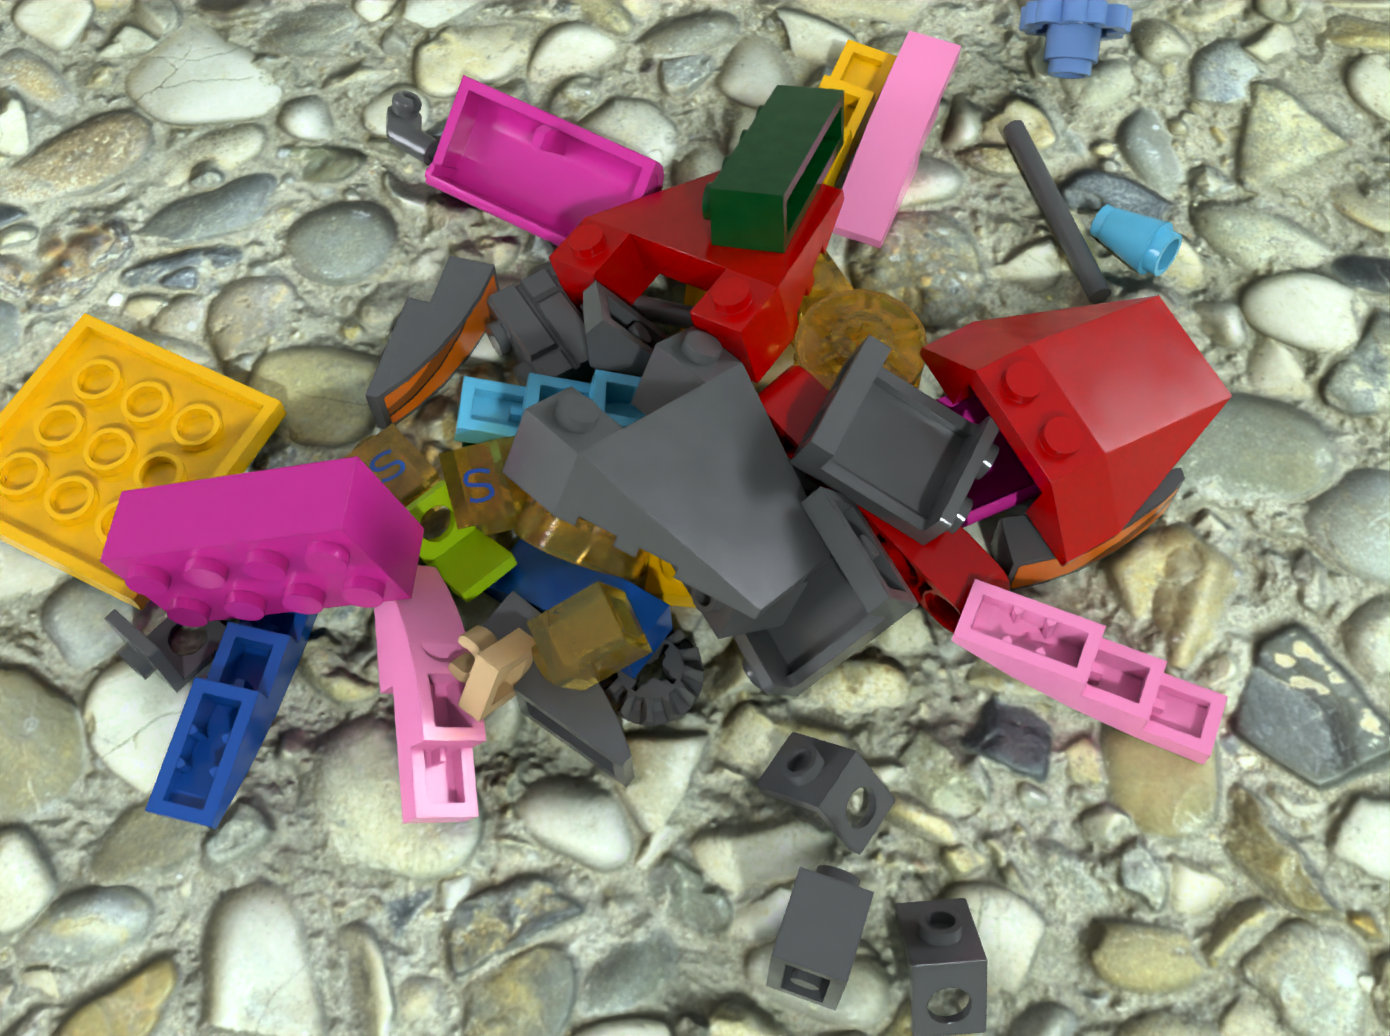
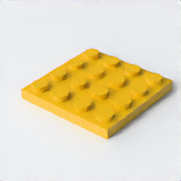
(111, 420)

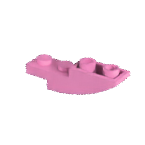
(432, 732)

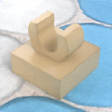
(490, 669)

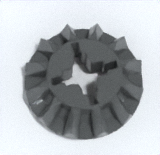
(659, 700)

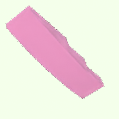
(895, 138)
(1088, 673)

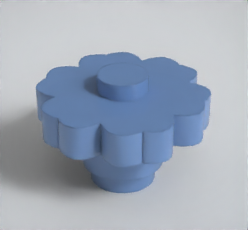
(1074, 32)

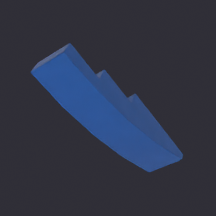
(228, 717)

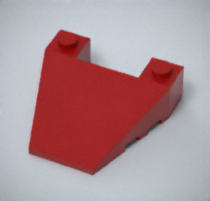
(749, 292)

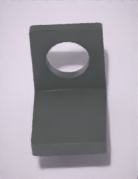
(155, 654)
(822, 780)
(943, 954)

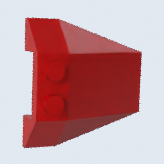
(1090, 405)

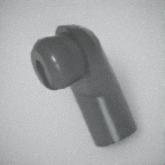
(405, 127)

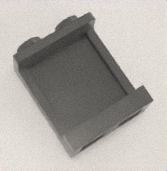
(895, 448)
(838, 610)

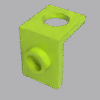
(464, 555)

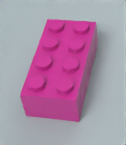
(266, 543)

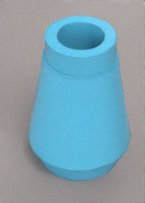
(1137, 239)

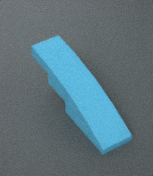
(495, 408)

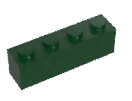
(775, 169)

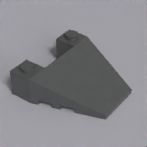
(686, 482)

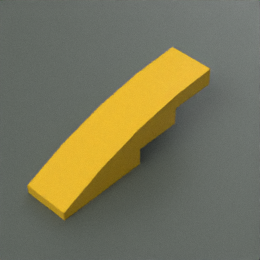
(862, 75)

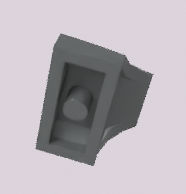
(616, 333)

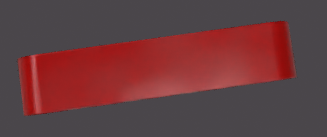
(935, 573)

